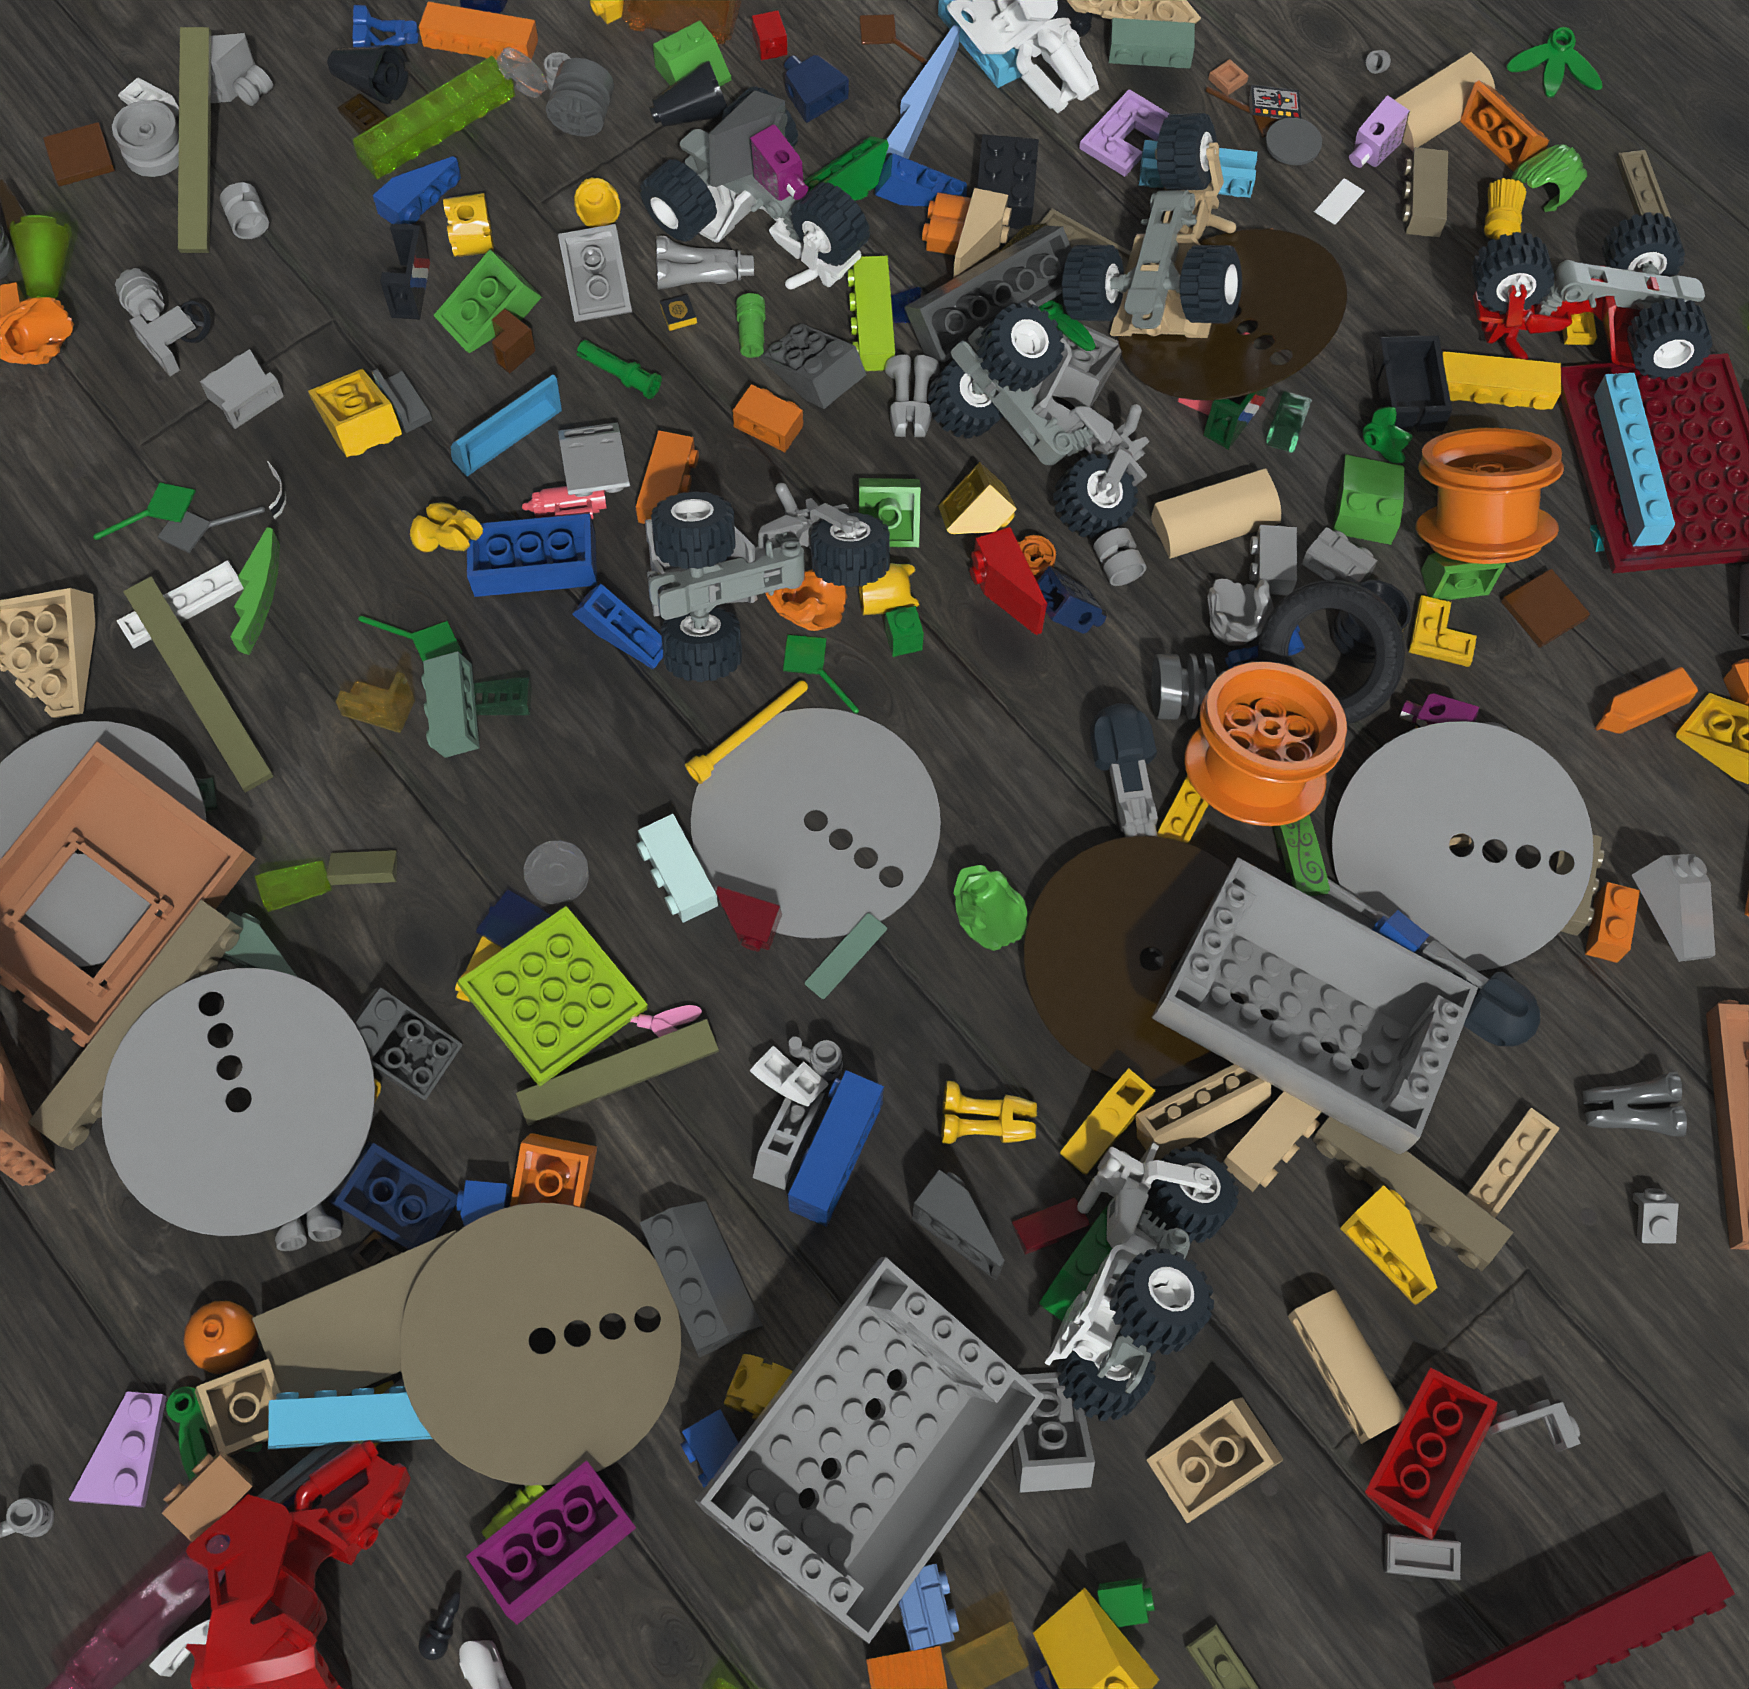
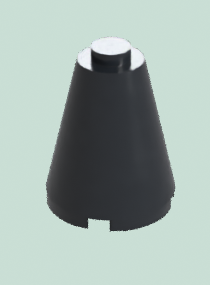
(372, 70)
(690, 98)

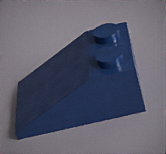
(393, 1198)

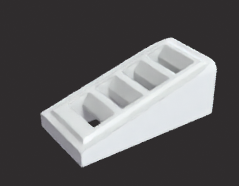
(149, 93)

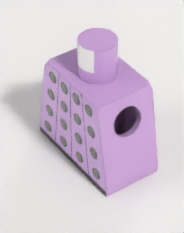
(1380, 133)

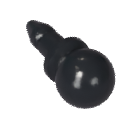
(435, 1642)

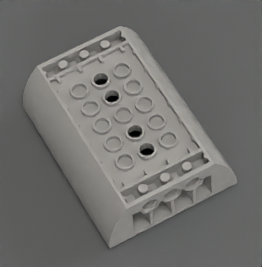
(1322, 985)
(896, 1474)

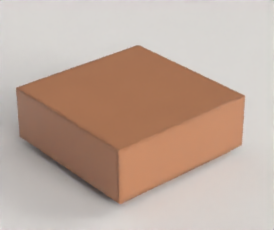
(1228, 77)

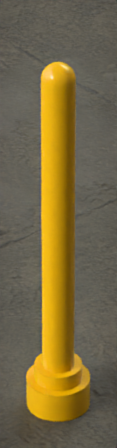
(701, 767)

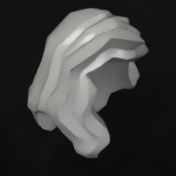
(1238, 610)

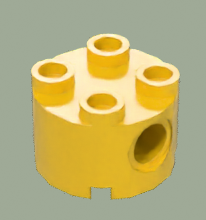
(468, 225)
(755, 1385)

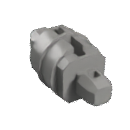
(139, 294)

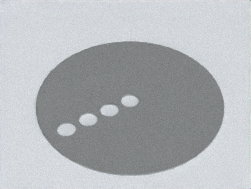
(831, 761)
(1477, 783)
(84, 907)
(252, 1167)

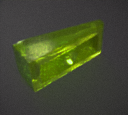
(292, 884)

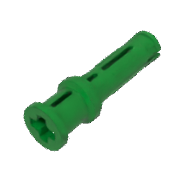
(630, 373)

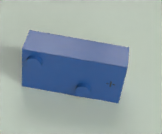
(533, 555)
(835, 1147)

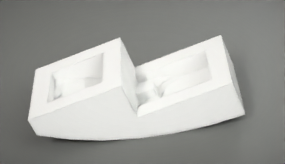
(794, 1082)
(172, 1656)

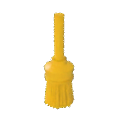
(1504, 208)

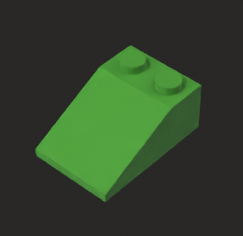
(481, 297)
(1369, 499)

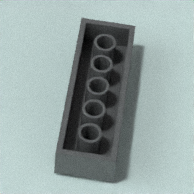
(973, 299)

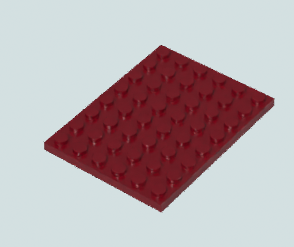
(1703, 457)

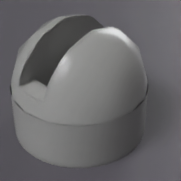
(1375, 59)

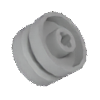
(147, 138)

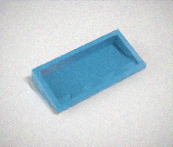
(507, 426)

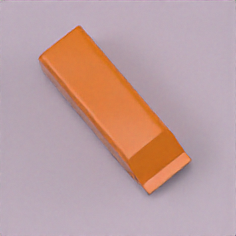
(1648, 701)

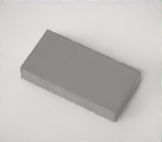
(1422, 1557)

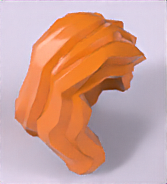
(34, 331)
(812, 605)

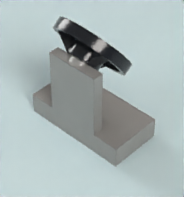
(169, 328)

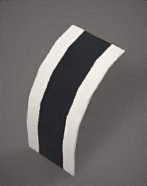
(278, 505)

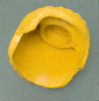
(597, 202)

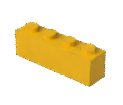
(1502, 380)

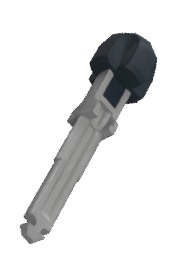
(1124, 745)
(1502, 1007)

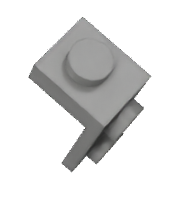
(1560, 1426)

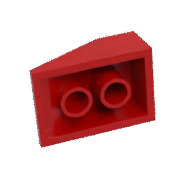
(1007, 578)

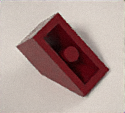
(750, 918)

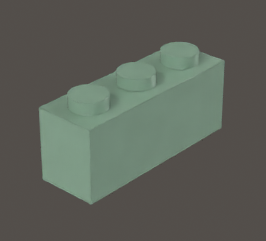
(1151, 43)
(450, 704)

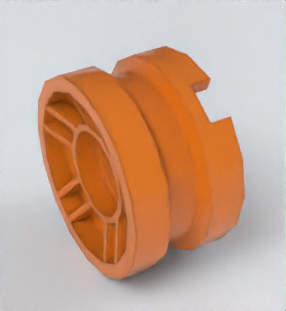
(1040, 548)

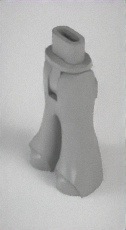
(687, 265)

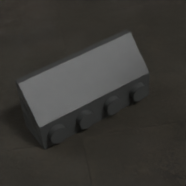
(701, 1276)

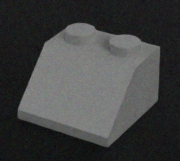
(229, 61)

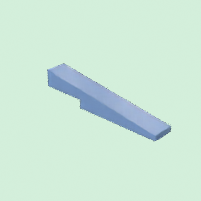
(921, 96)

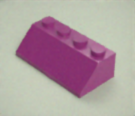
(550, 1542)

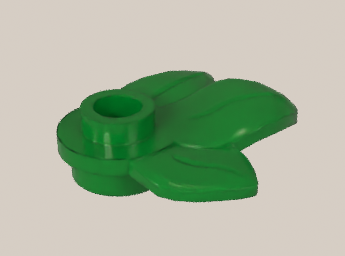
(1385, 436)

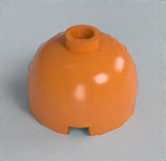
(220, 1337)

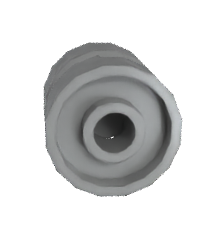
(244, 210)
(1119, 555)

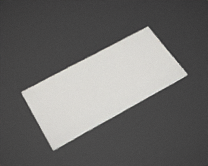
(1339, 201)

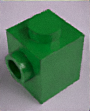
(904, 631)
(1126, 1601)

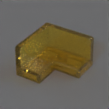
(377, 705)

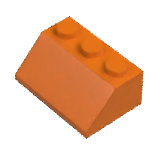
(1501, 126)

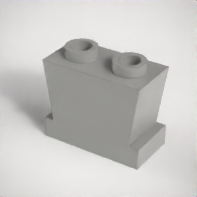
(241, 389)

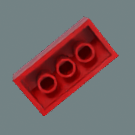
(1431, 1452)

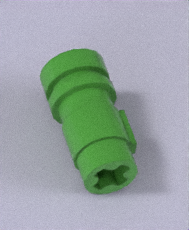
(751, 328)

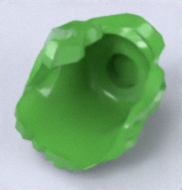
(1554, 165)
(989, 907)

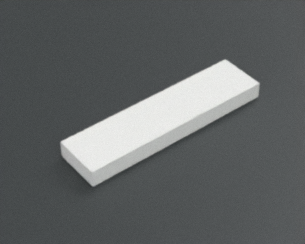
(188, 600)

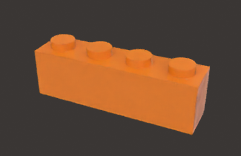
(475, 31)

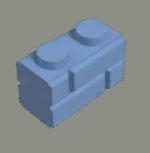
(925, 1610)

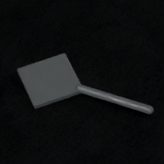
(192, 528)

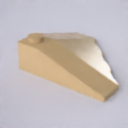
(1139, 9)
(49, 646)

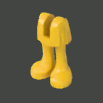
(448, 528)
(1005, 1109)

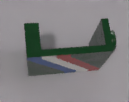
(1229, 419)

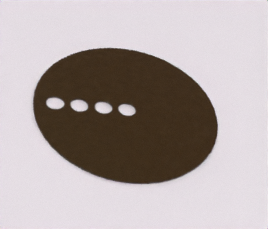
(1287, 288)
(1088, 946)

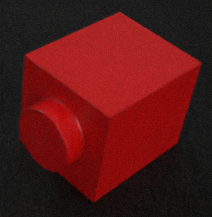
(769, 35)

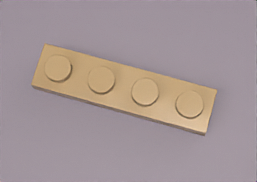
(1512, 1162)

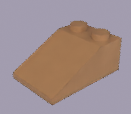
(208, 1495)

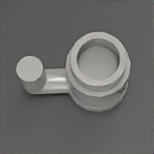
(823, 1058)
(28, 1517)

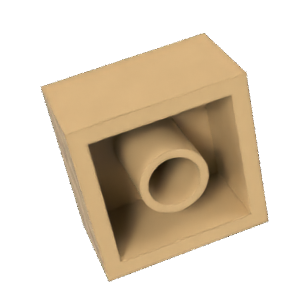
(238, 1407)

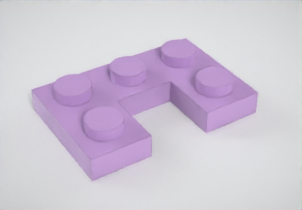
(1107, 137)

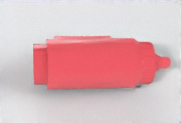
(557, 502)

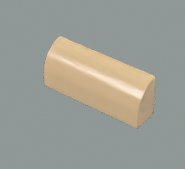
(1441, 99)
(1216, 513)
(1348, 1365)

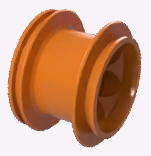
(1489, 494)
(1265, 743)

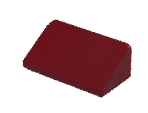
(1050, 1226)

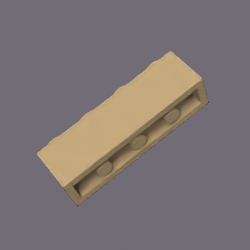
(1201, 1109)
(1271, 1140)

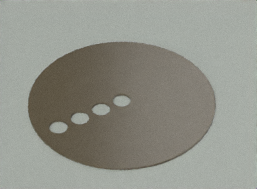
(471, 1357)

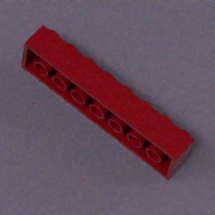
(1602, 1630)

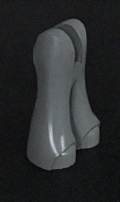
(1661, 1090)

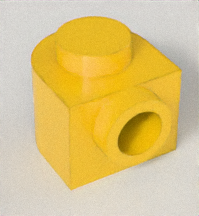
(608, 9)

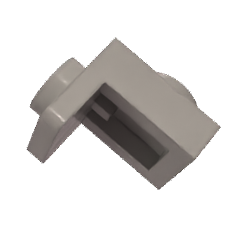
(1656, 1216)

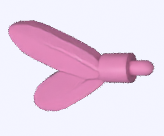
(666, 1021)

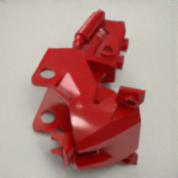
(274, 1570)

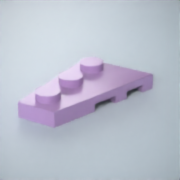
(125, 1455)

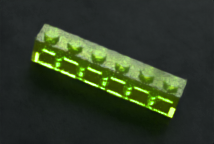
(433, 118)

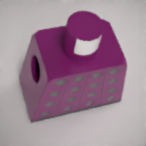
(777, 164)

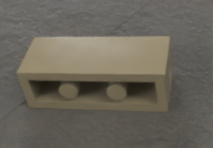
(1425, 192)
(1563, 863)

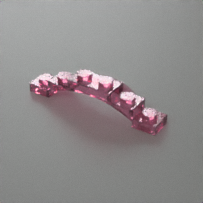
(140, 1624)

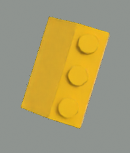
(977, 504)

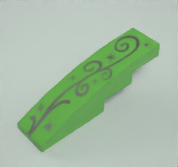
(259, 583)
(1302, 856)

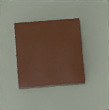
(78, 154)
(1545, 608)

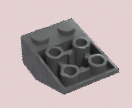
(815, 364)
(404, 1043)

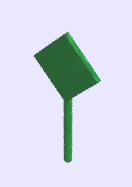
(167, 503)
(429, 642)
(807, 656)

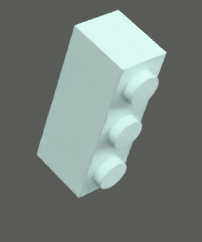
(676, 868)

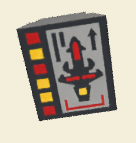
(1274, 102)

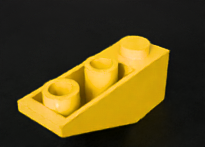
(1107, 1121)

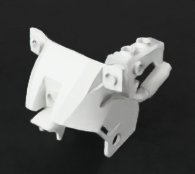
(1028, 27)

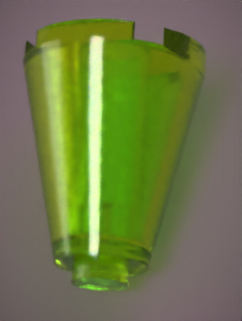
(41, 253)

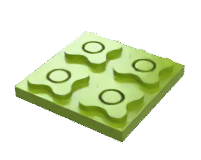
(552, 995)

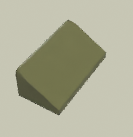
(362, 867)

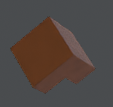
(512, 341)

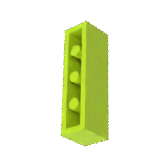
(872, 311)

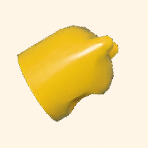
(889, 591)

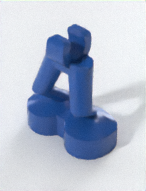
(363, 22)

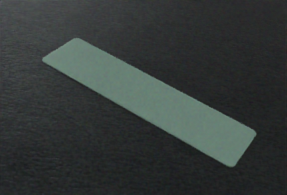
(845, 956)

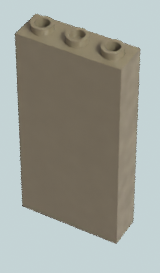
(345, 1331)

